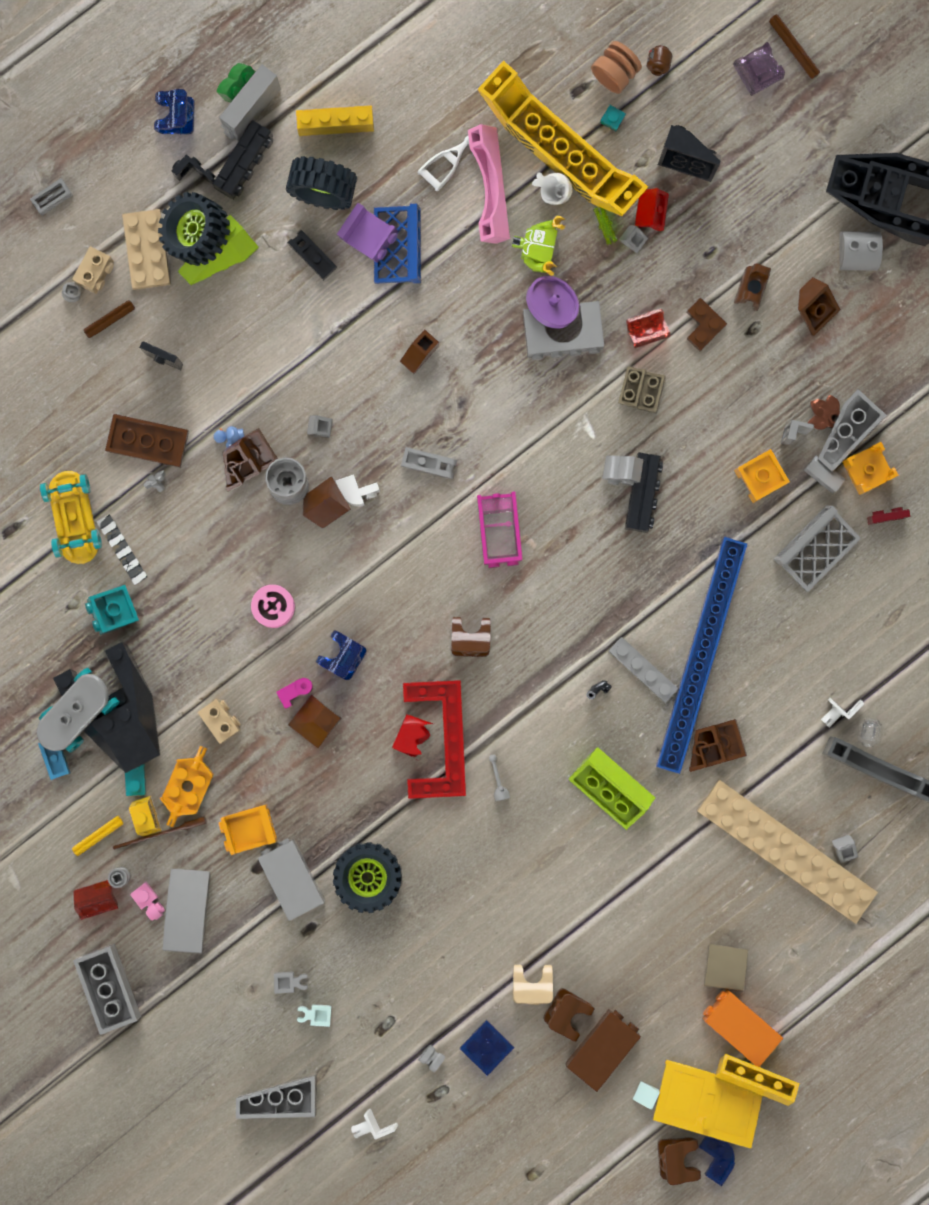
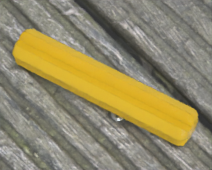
(97, 836)

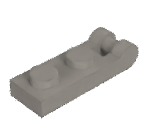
(428, 463)

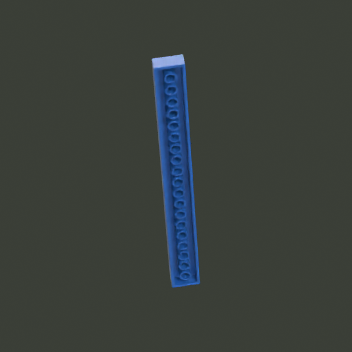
(701, 655)

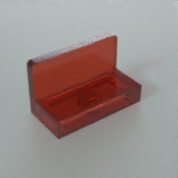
(94, 900)

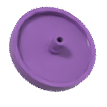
(552, 302)

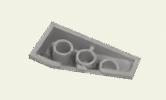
(853, 425)

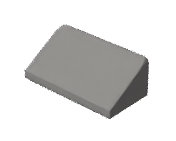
(823, 475)

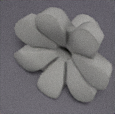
(155, 481)

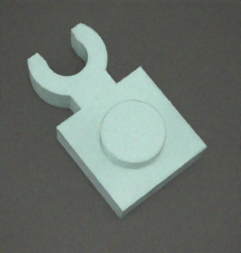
(319, 1015)

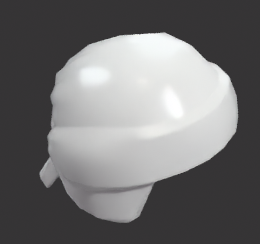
(555, 188)

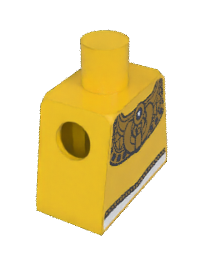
(144, 816)

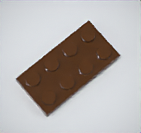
(147, 440)

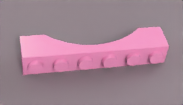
(485, 148)

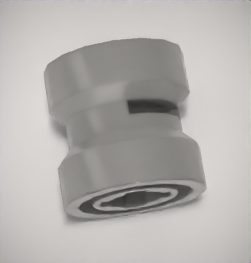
(122, 875)
(431, 1058)

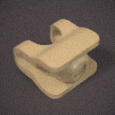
(531, 993)

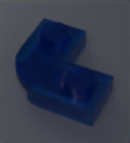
(723, 1159)

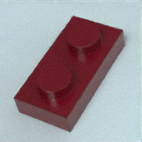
(895, 514)

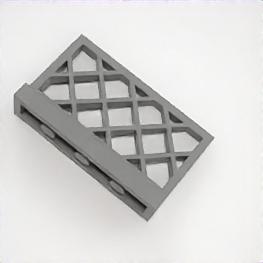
(808, 534)

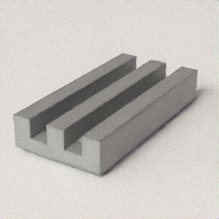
(54, 203)

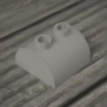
(860, 250)

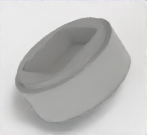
(71, 292)

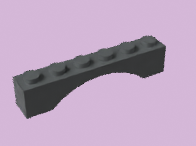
(877, 768)

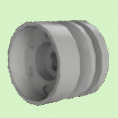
(288, 471)

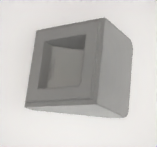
(633, 238)
(319, 426)
(845, 848)

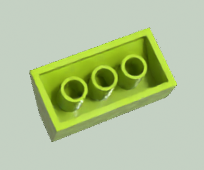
(612, 788)

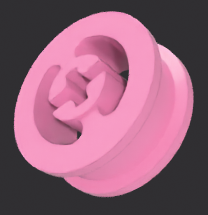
(262, 595)

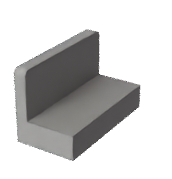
(791, 430)

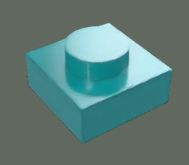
(612, 118)

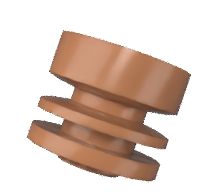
(616, 67)

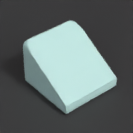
(646, 1095)

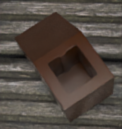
(419, 351)

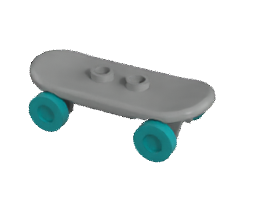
(73, 712)

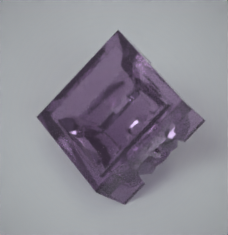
(759, 69)

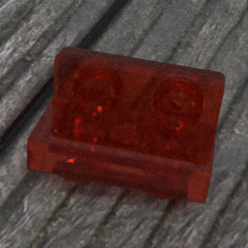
(647, 328)

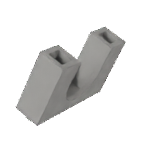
(590, 338)

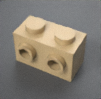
(93, 270)
(219, 720)

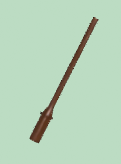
(185, 826)

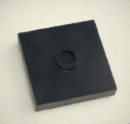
(161, 356)

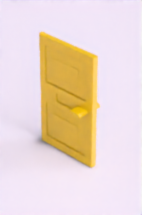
(707, 1105)

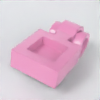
(144, 897)

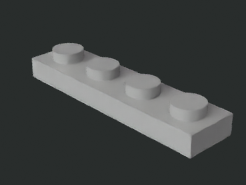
(643, 669)

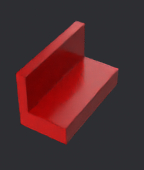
(652, 209)

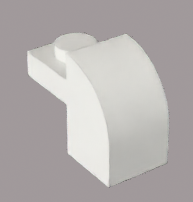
(353, 494)

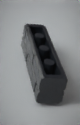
(242, 160)
(642, 495)

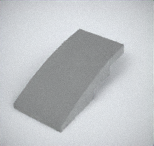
(186, 911)

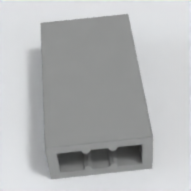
(249, 102)
(291, 879)

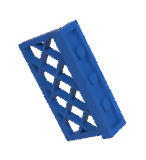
(413, 245)

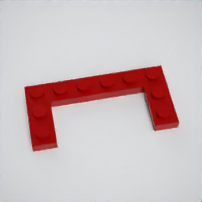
(454, 782)

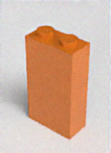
(742, 1027)

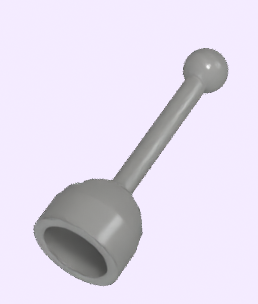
(500, 793)

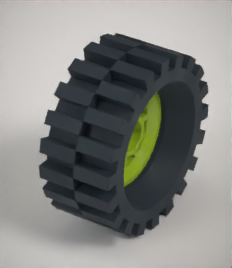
(321, 183)
(193, 229)
(352, 894)

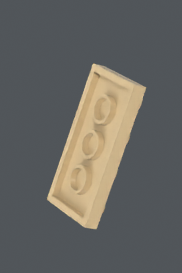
(145, 253)

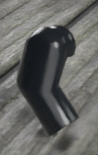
(595, 689)

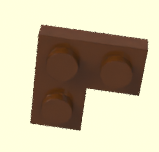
(709, 324)

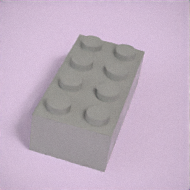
(107, 989)

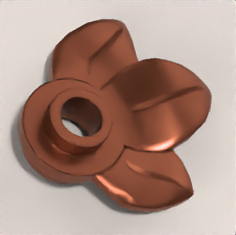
(823, 411)

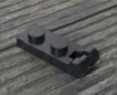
(312, 255)

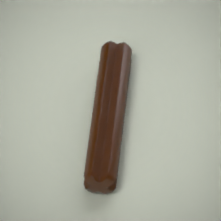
(109, 319)

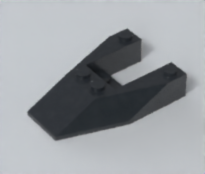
(876, 188)
(130, 729)

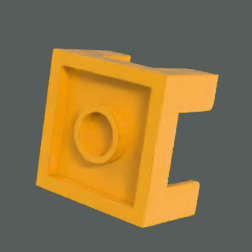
(869, 468)
(762, 475)

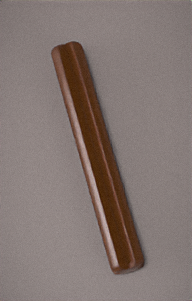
(794, 46)

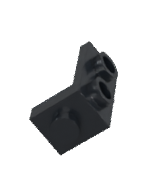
(183, 166)

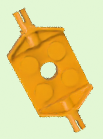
(175, 797)

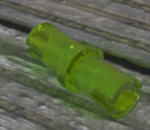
(605, 225)

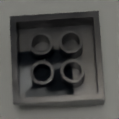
(688, 155)

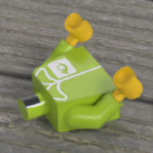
(539, 245)

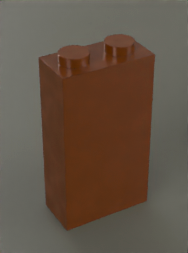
(603, 1049)

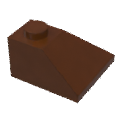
(817, 305)
(314, 721)

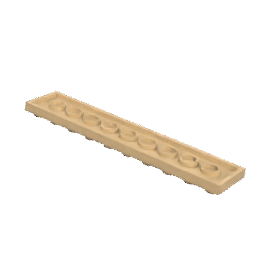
(787, 851)

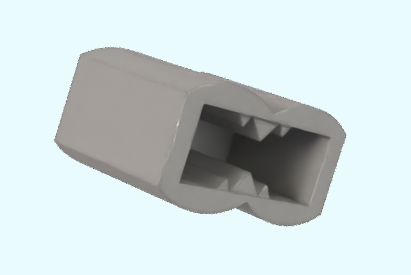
(622, 469)

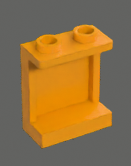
(248, 829)

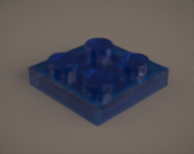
(486, 1047)

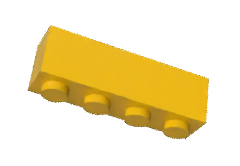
(335, 120)
(757, 1080)

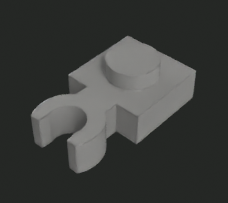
(286, 982)

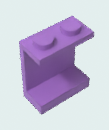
(367, 233)

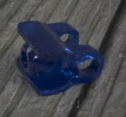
(181, 112)
(347, 660)

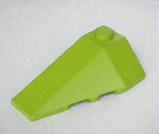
(237, 250)

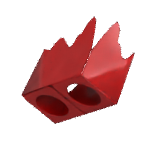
(410, 735)

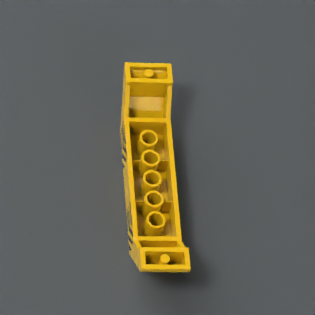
(558, 144)

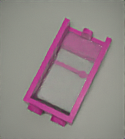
(499, 529)

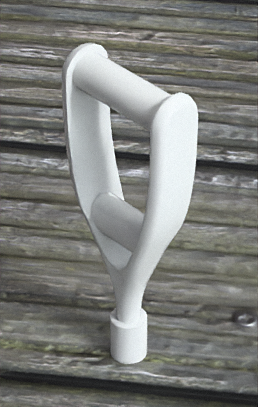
(447, 154)

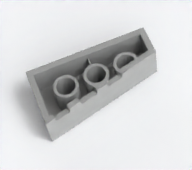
(280, 1101)

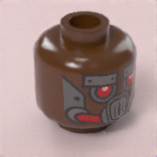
(659, 60)

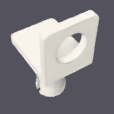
(837, 711)
(371, 1125)

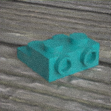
(111, 610)

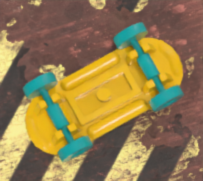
(73, 517)

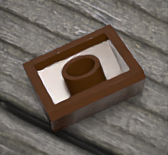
(325, 504)

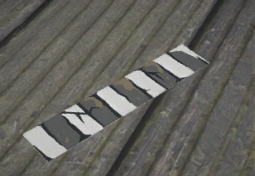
(122, 549)

